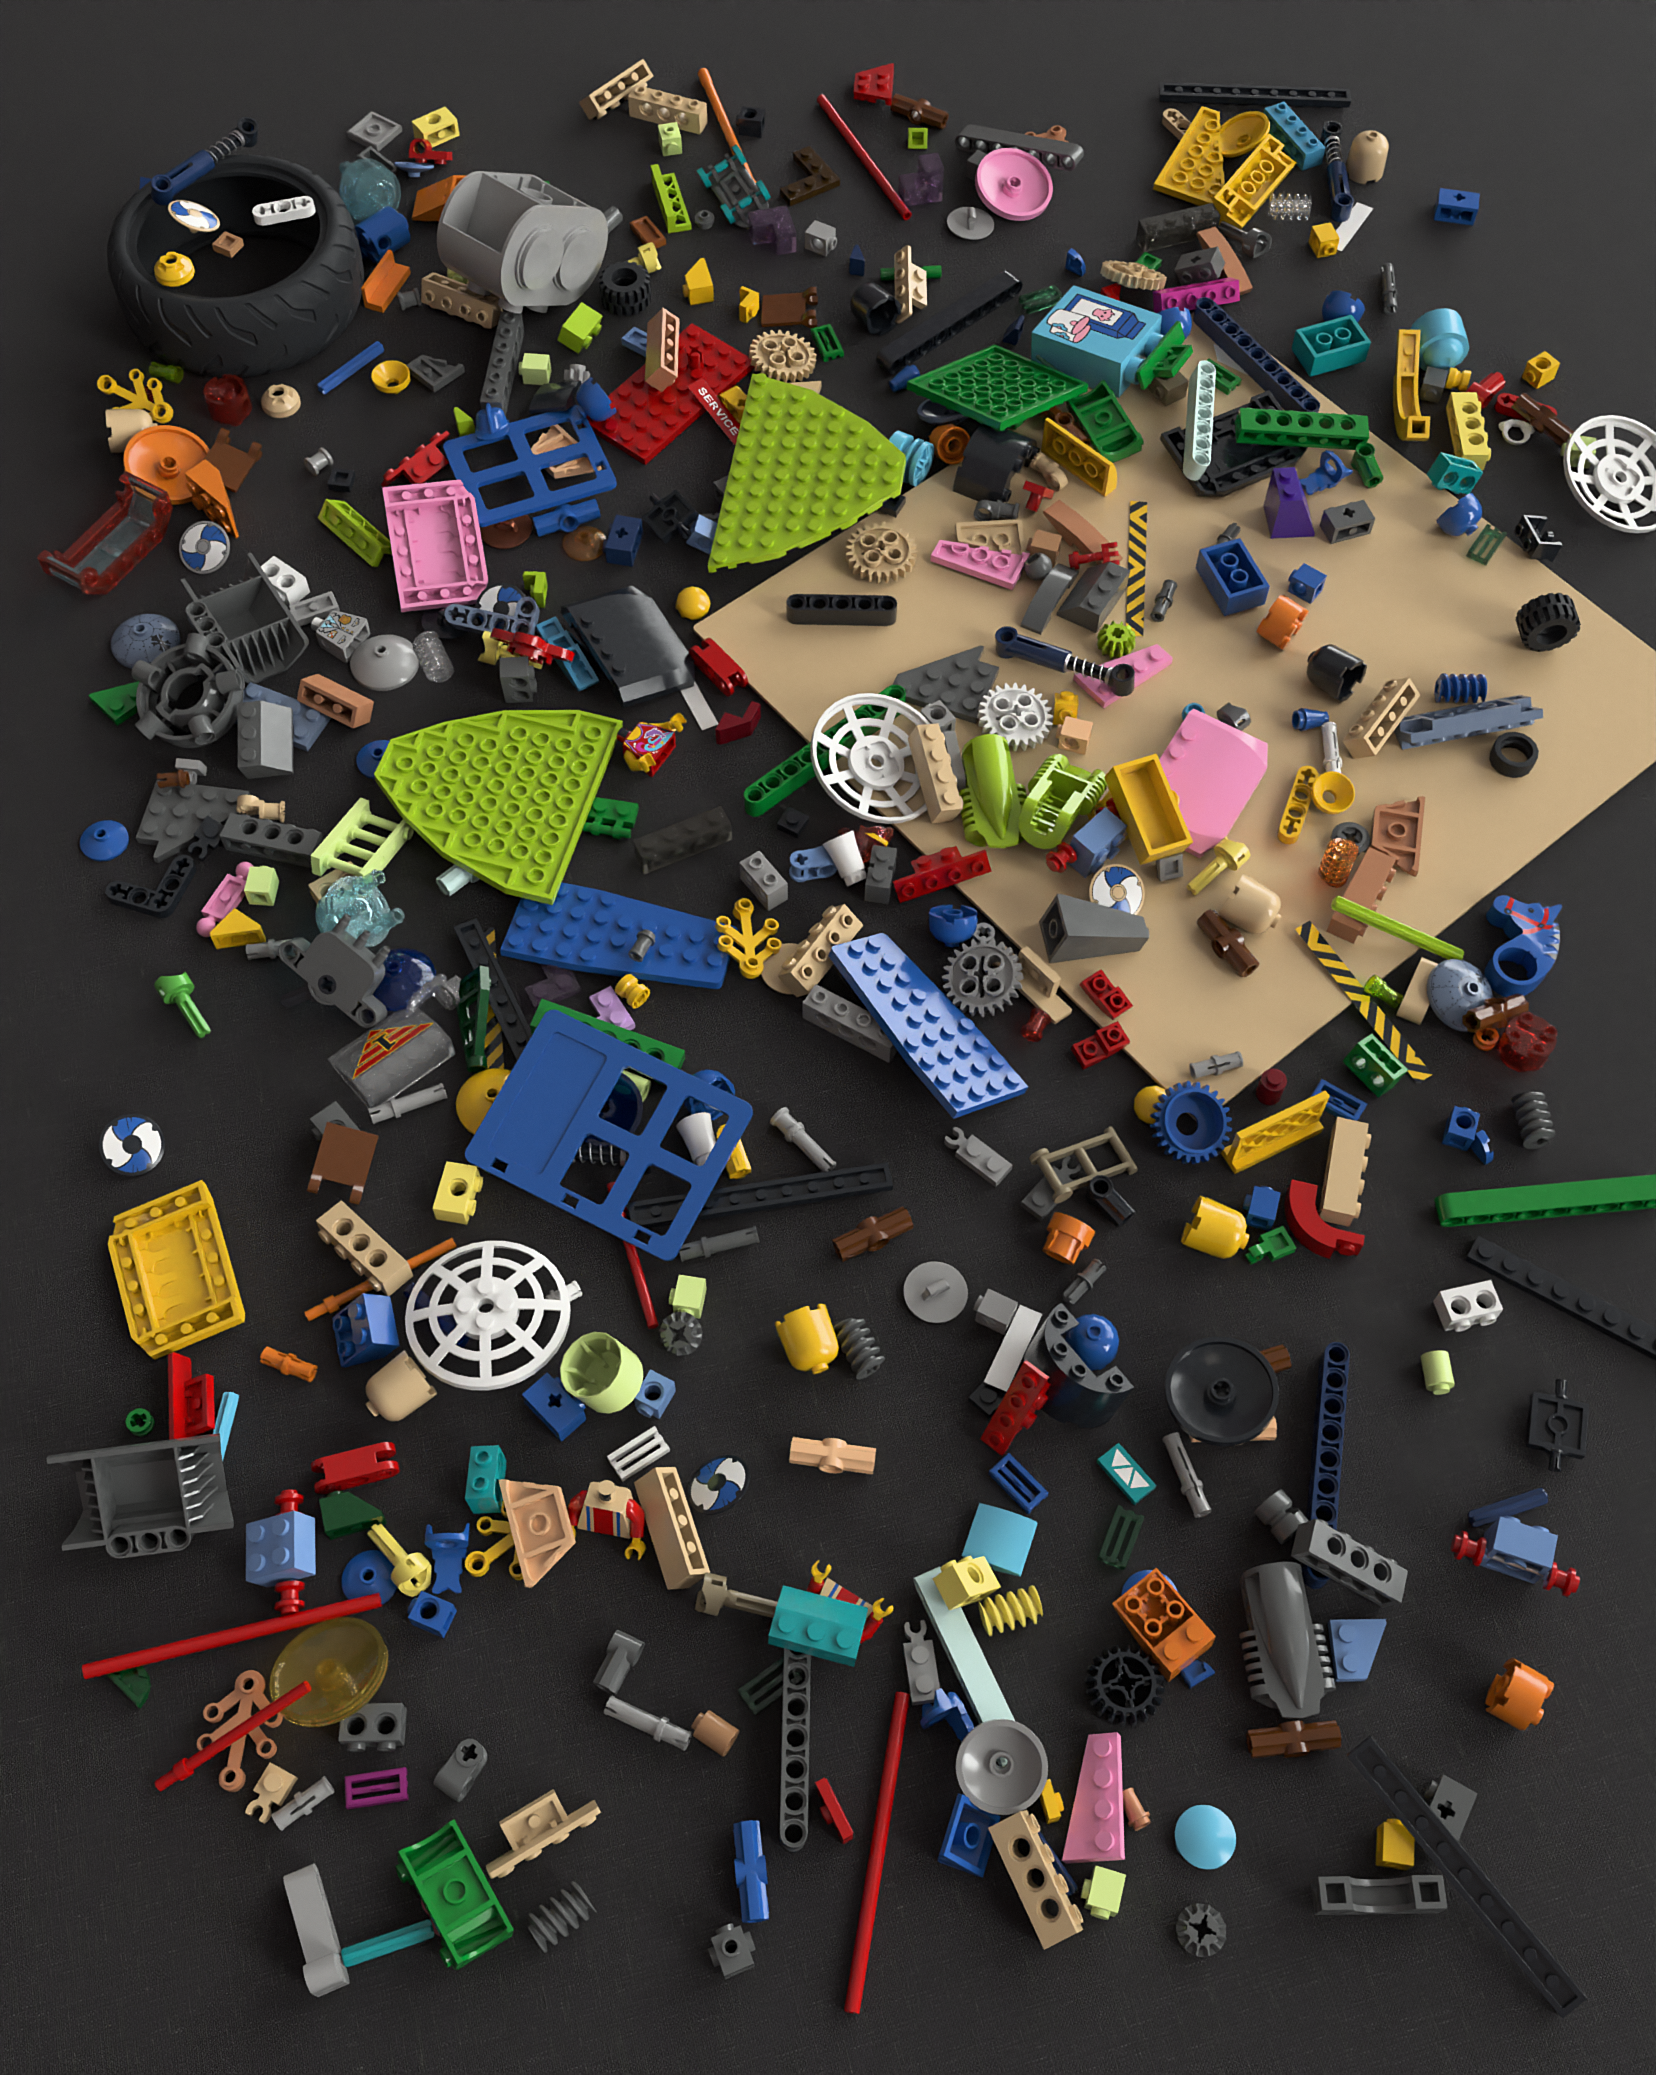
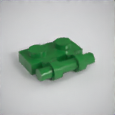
(611, 812)

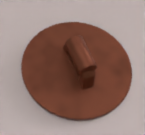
(507, 533)

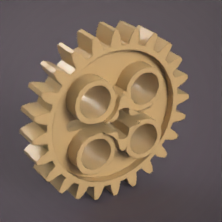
(1133, 275)
(782, 356)
(881, 552)

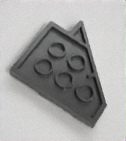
(954, 680)
(178, 812)

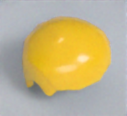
(693, 603)
(1144, 1101)

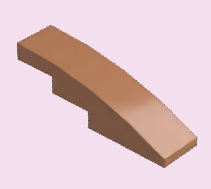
(1212, 238)
(1077, 530)

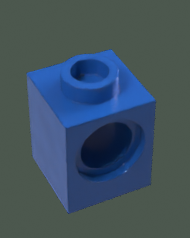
(1306, 583)
(1457, 1136)
(440, 1622)

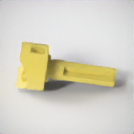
(647, 258)
(496, 649)
(1227, 854)
(405, 1565)

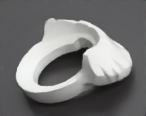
(1526, 428)

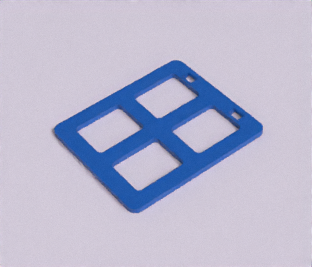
(531, 466)

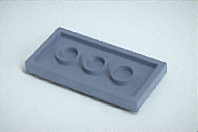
(306, 721)

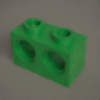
(1375, 1065)

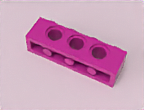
(1186, 296)

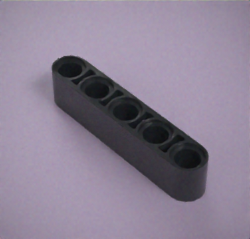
(841, 609)

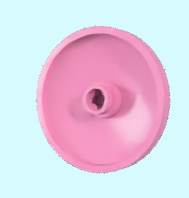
(1013, 184)

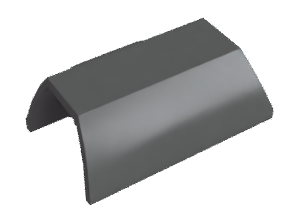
(249, 625)
(148, 1491)

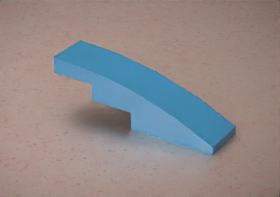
(579, 671)

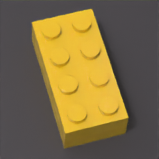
(1148, 809)

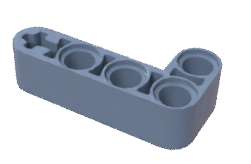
(491, 619)

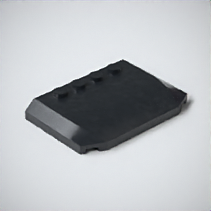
(1234, 463)
(632, 645)

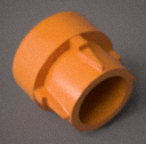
(942, 436)
(1067, 1238)

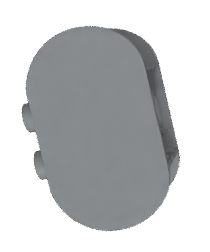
(521, 240)

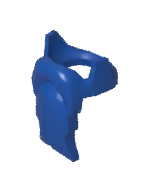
(1325, 475)
(448, 1553)
(948, 1708)

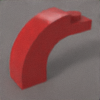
(1311, 1229)

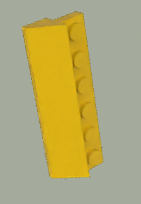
(1253, 182)

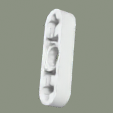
(297, 208)

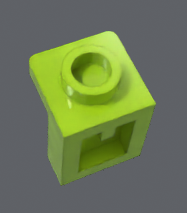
(537, 584)

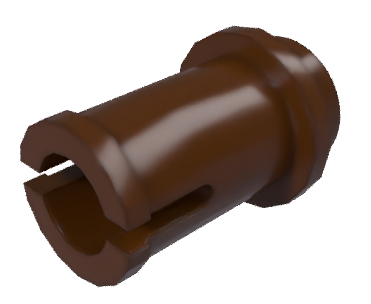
(173, 779)

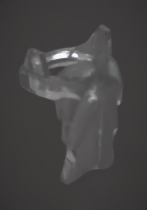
(448, 998)

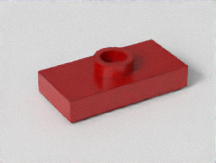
(832, 1810)

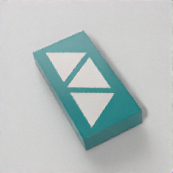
(1126, 1474)

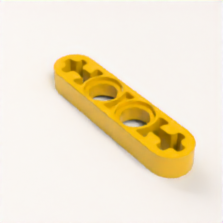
(1297, 804)

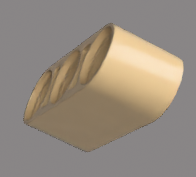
(1416, 1000)

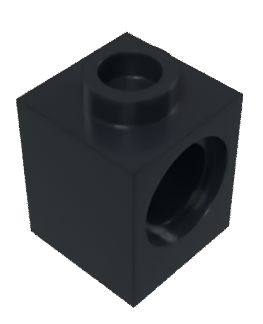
(751, 121)

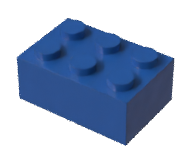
(1232, 577)

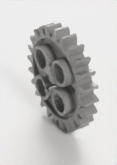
(1005, 975)

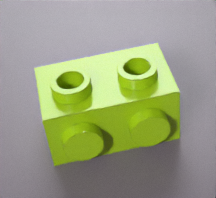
(580, 328)

